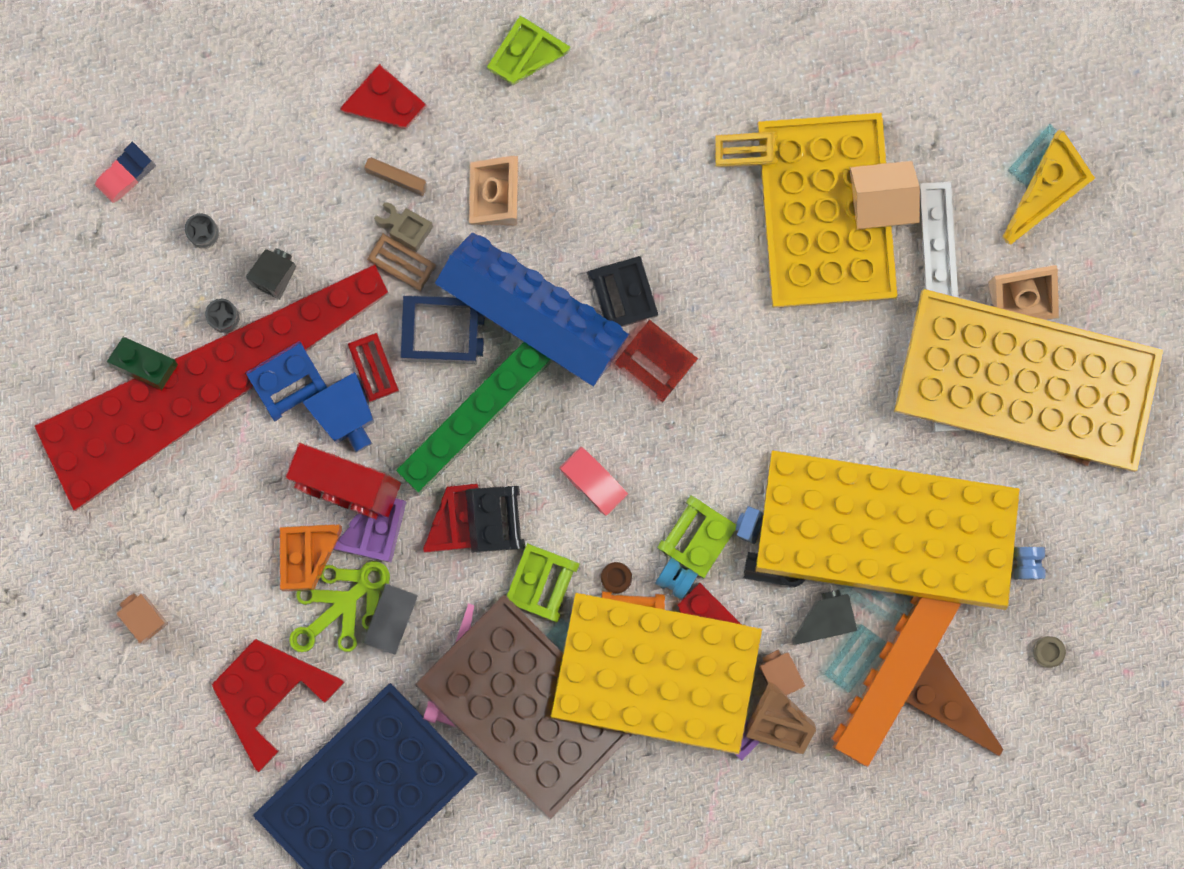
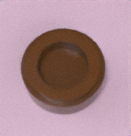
(616, 577)

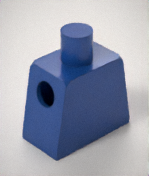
(343, 412)

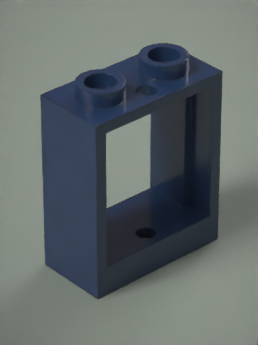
(408, 335)

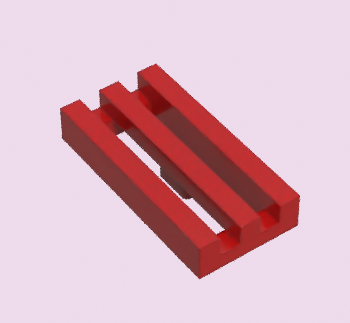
(382, 391)

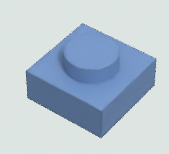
(749, 524)

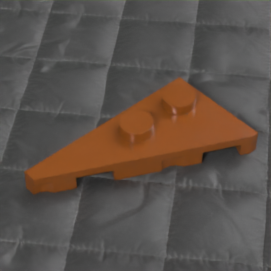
(946, 701)

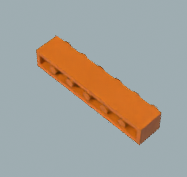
(894, 678)

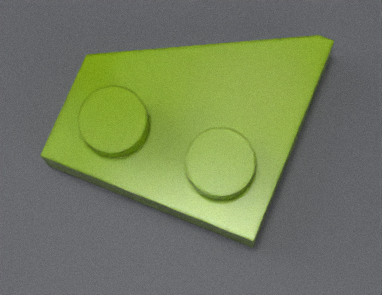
(525, 52)

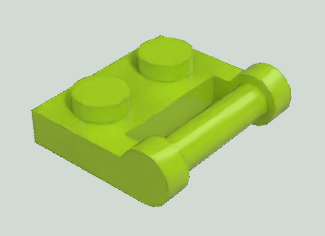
(707, 541)
(532, 577)

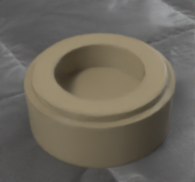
(1049, 652)

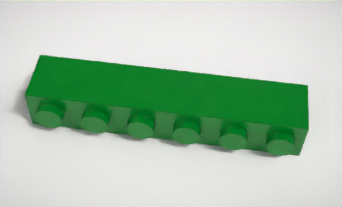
(473, 416)

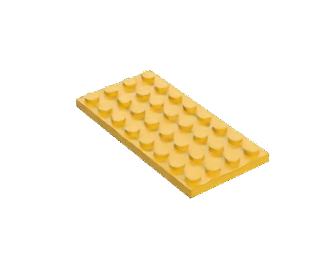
(1028, 380)
(888, 530)

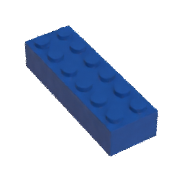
(532, 308)

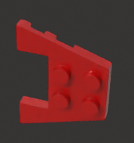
(256, 687)

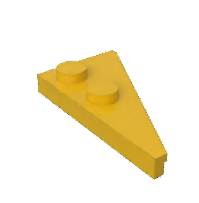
(1054, 182)

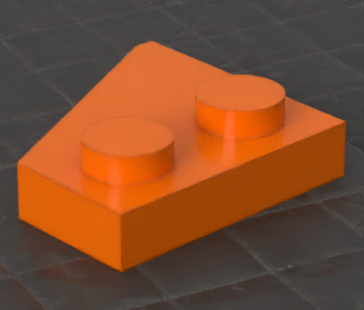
(305, 554)

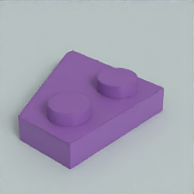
(373, 537)

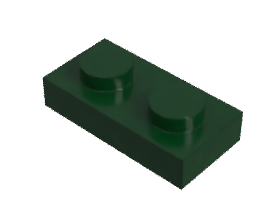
(142, 363)

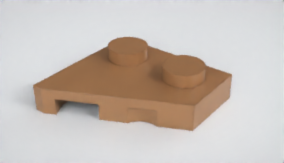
(780, 722)

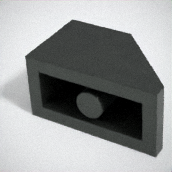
(272, 272)
(827, 618)

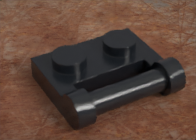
(632, 289)
(486, 519)

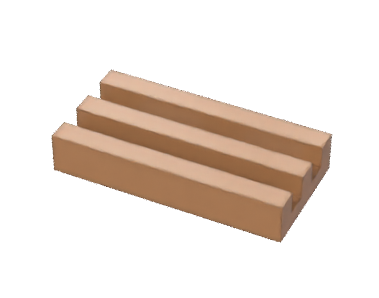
(396, 176)
(392, 271)

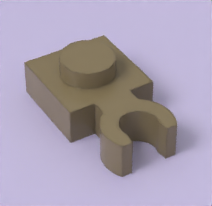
(407, 228)

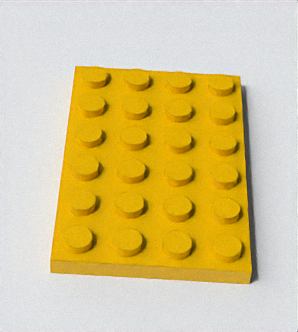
(810, 213)
(657, 673)

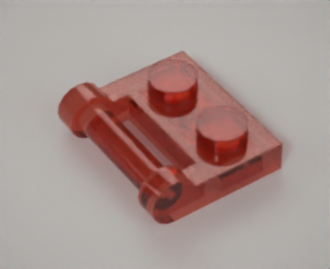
(663, 353)

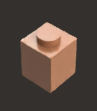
(141, 617)
(781, 671)

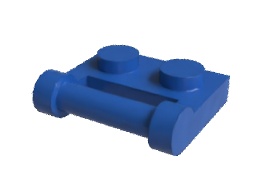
(281, 372)

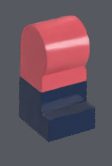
(124, 173)

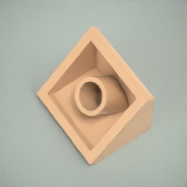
(494, 191)
(885, 195)
(1027, 292)

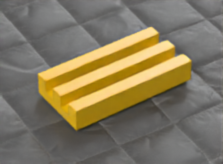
(770, 148)

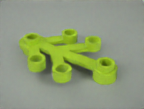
(344, 603)

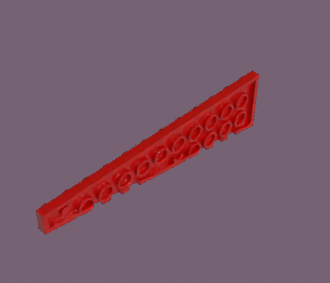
(135, 421)

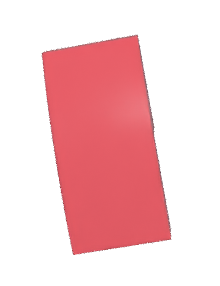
(593, 481)

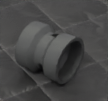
(199, 226)
(220, 311)

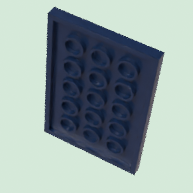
(366, 789)

